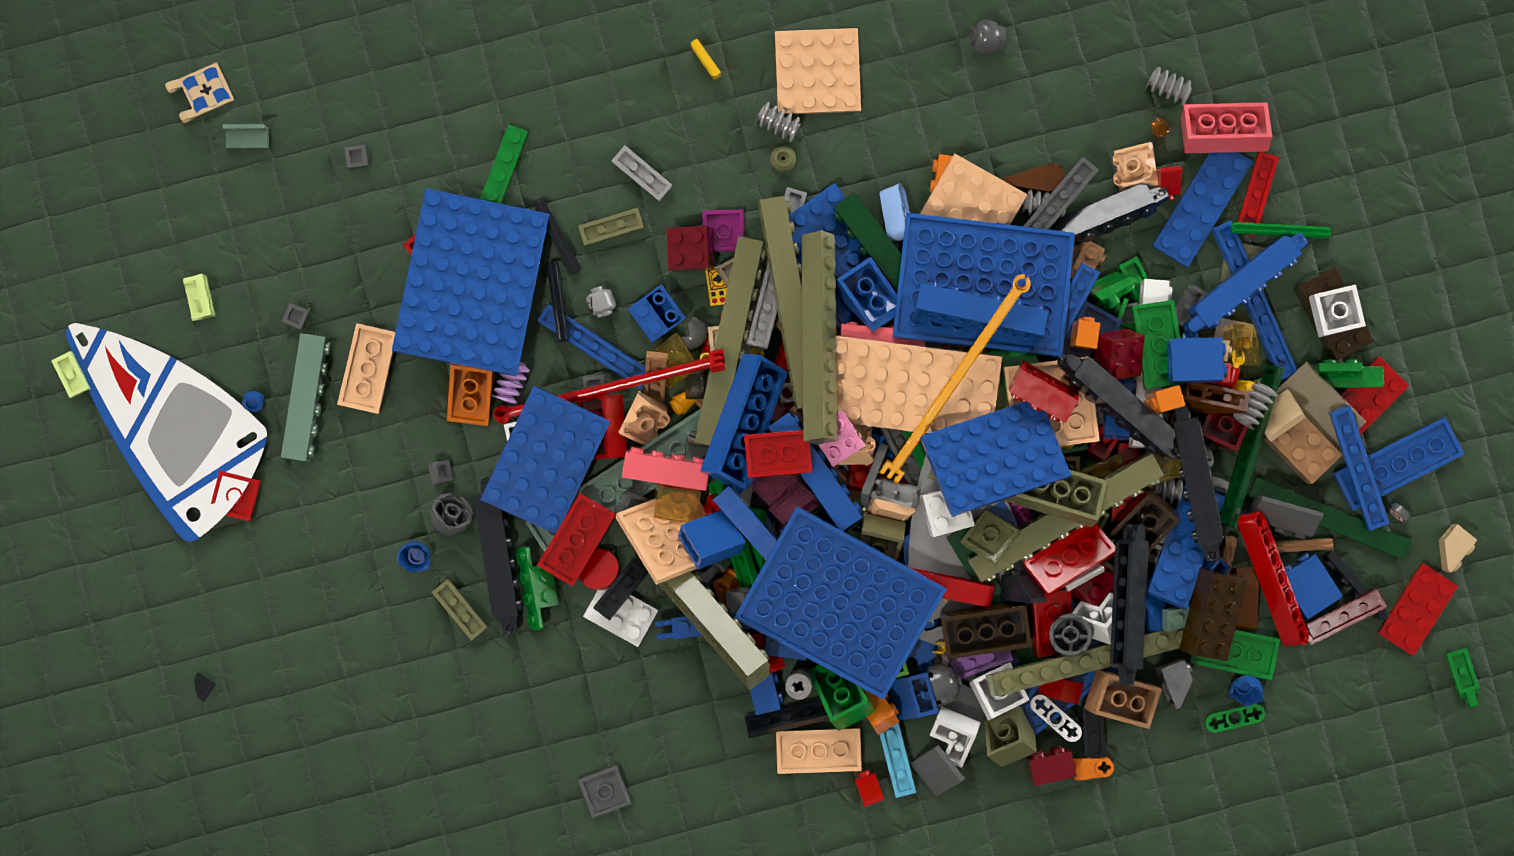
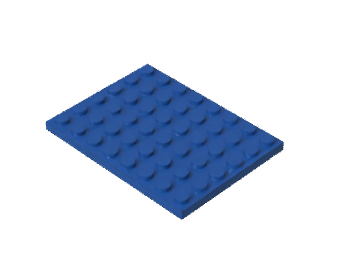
(984, 260)
(470, 282)
(840, 602)

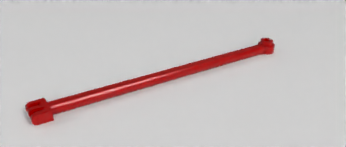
(715, 362)

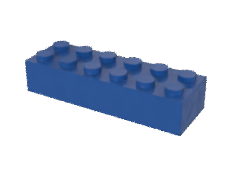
(975, 311)
(744, 413)
(824, 481)

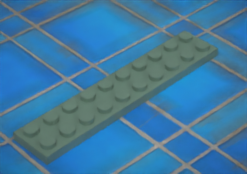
(610, 485)

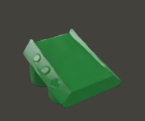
(1109, 289)

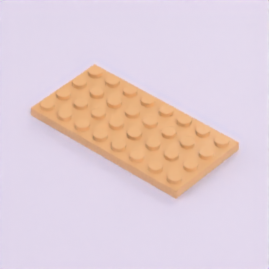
(899, 382)

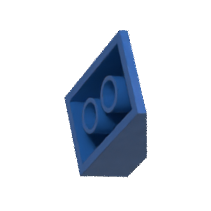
(868, 294)

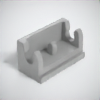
(896, 493)

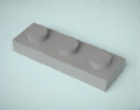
(642, 173)

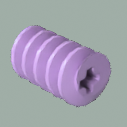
(509, 385)

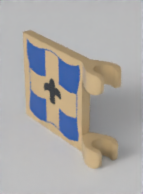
(204, 90)

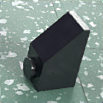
(1020, 588)

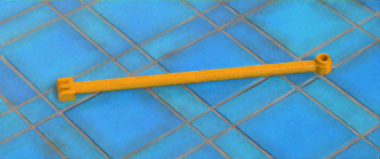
(954, 381)

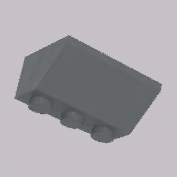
(1287, 516)

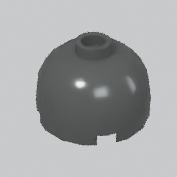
(450, 514)
(1070, 635)
(944, 683)

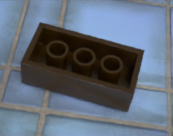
(1341, 343)
(1149, 510)
(1213, 614)
(985, 630)

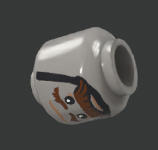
(601, 302)

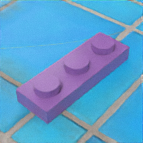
(979, 663)

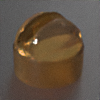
(1160, 128)

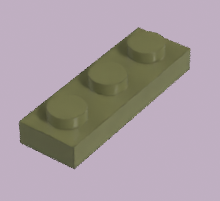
(611, 227)
(459, 609)

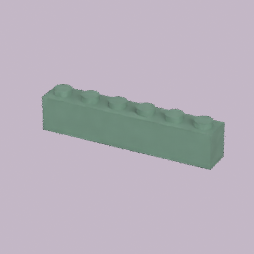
(305, 396)

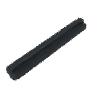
(558, 239)
(557, 302)

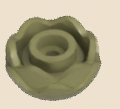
(783, 165)

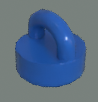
(253, 401)

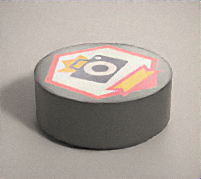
(1399, 512)

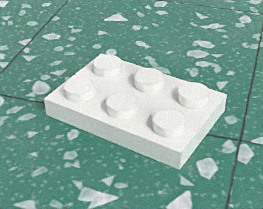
(629, 622)

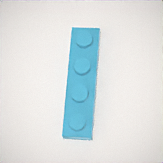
(897, 761)

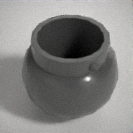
(987, 37)

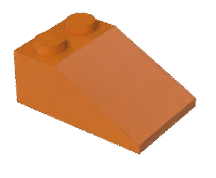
(470, 395)

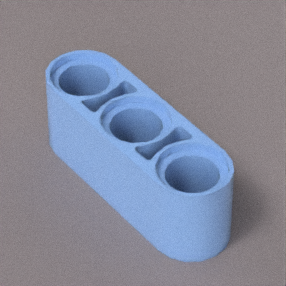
(894, 210)

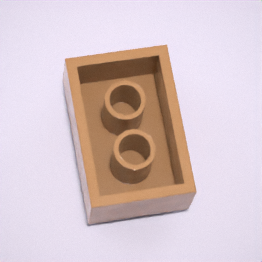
(1305, 450)
(1120, 702)

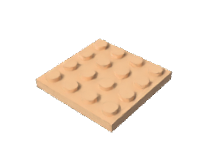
(818, 71)
(973, 195)
(1081, 424)
(657, 541)

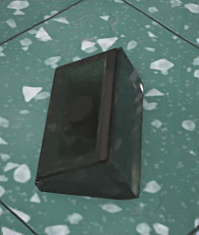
(696, 383)

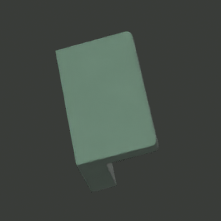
(246, 136)

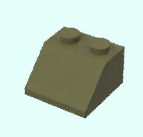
(882, 534)
(1009, 737)

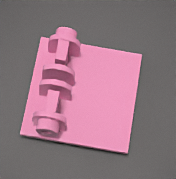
(847, 441)

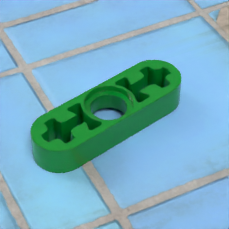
(1220, 726)

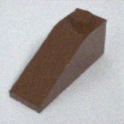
(1038, 179)
(1215, 399)
(1249, 610)

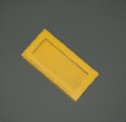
(705, 59)

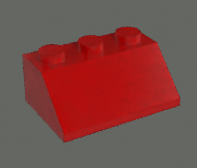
(1044, 392)
(612, 408)

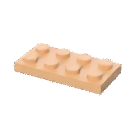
(367, 369)
(818, 750)

